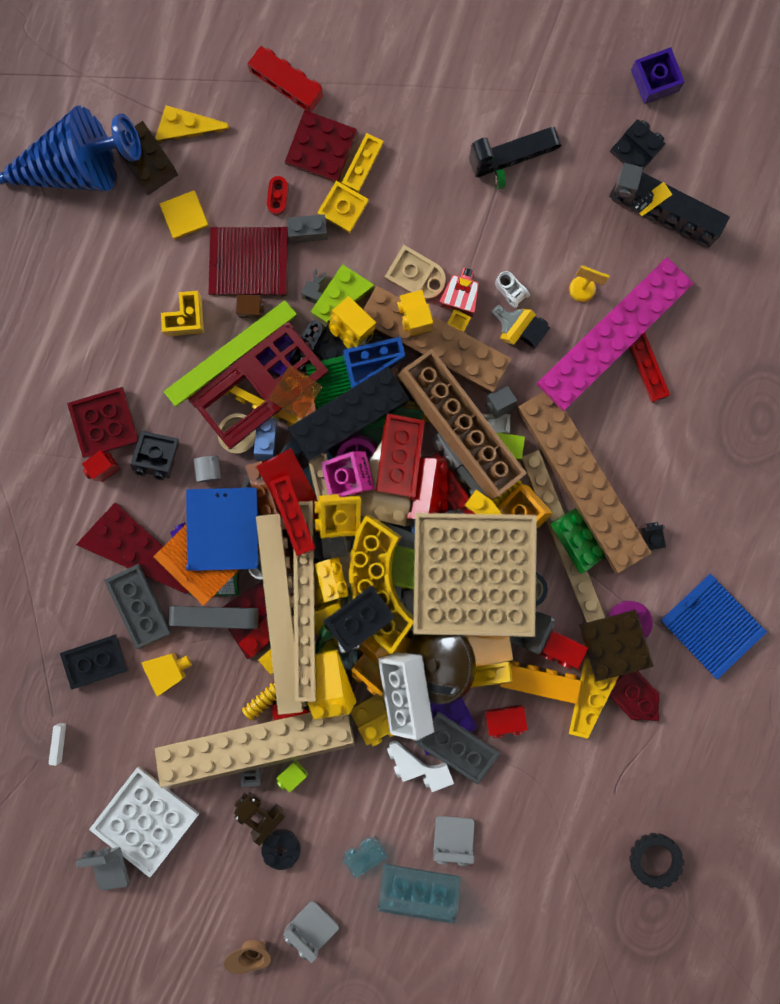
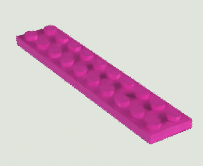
(614, 334)

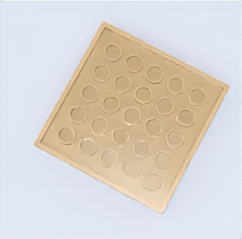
(475, 574)

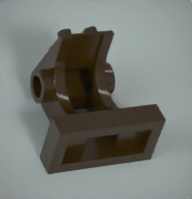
(245, 810)

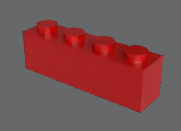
(285, 79)

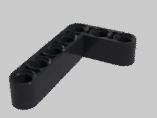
(487, 159)

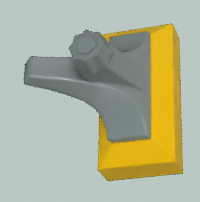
(513, 322)

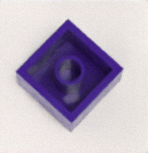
(657, 75)

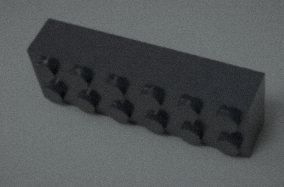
(679, 212)
(348, 414)

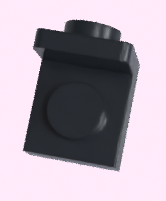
(654, 536)

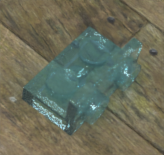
(364, 857)

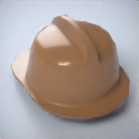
(249, 957)

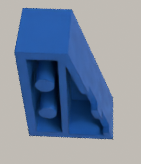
(369, 359)

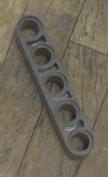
(214, 617)

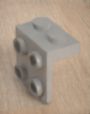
(453, 840)
(310, 931)

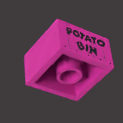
(348, 474)

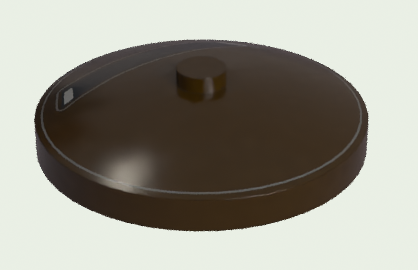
(447, 665)

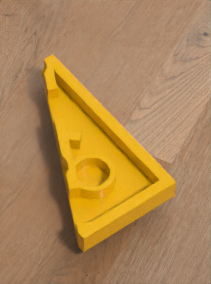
(180, 123)

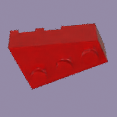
(431, 487)

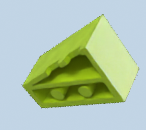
(343, 284)

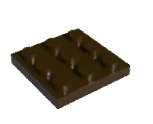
(616, 645)

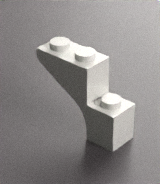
(410, 767)

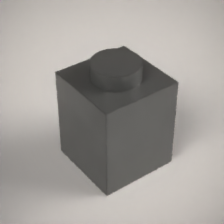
(628, 180)
(501, 402)

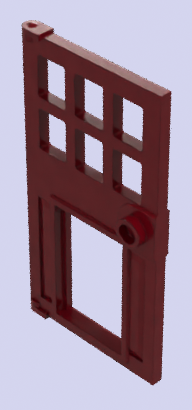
(261, 380)

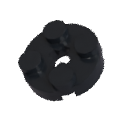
(286, 859)

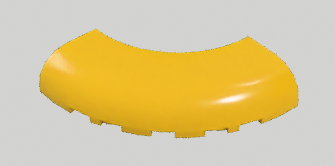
(372, 565)

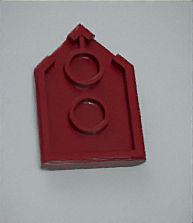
(636, 697)

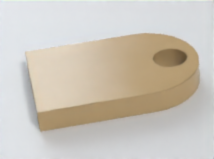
(415, 272)

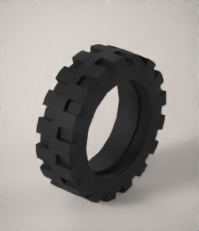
(666, 878)

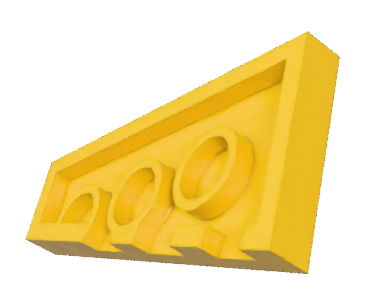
(590, 701)

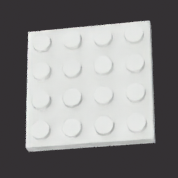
(144, 821)

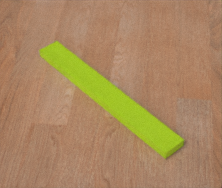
(229, 354)

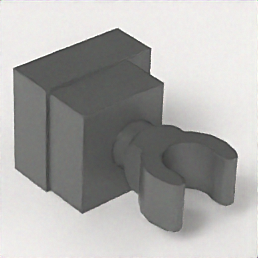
(312, 290)

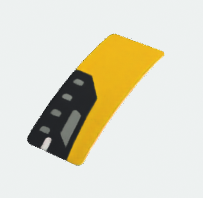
(652, 199)

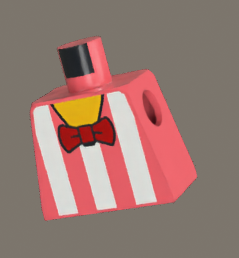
(461, 293)

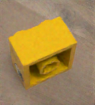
(351, 324)

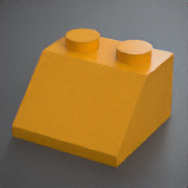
(525, 502)

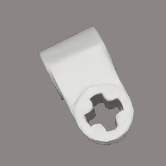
(511, 290)

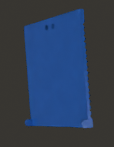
(222, 529)
(713, 626)

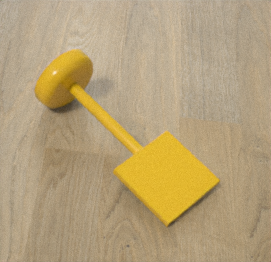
(583, 286)

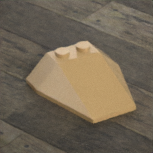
(384, 506)

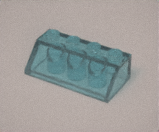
(419, 893)

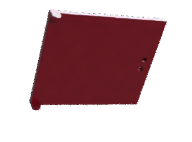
(248, 261)

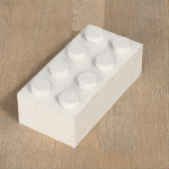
(406, 695)

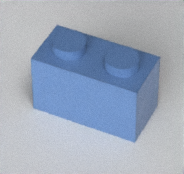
(266, 440)

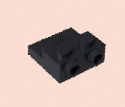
(638, 145)
(154, 455)

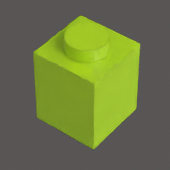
(291, 776)

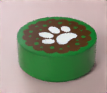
(499, 179)

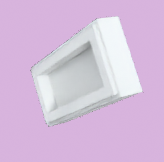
(57, 744)

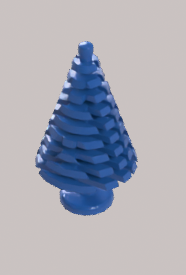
(75, 154)

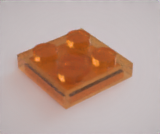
(295, 392)

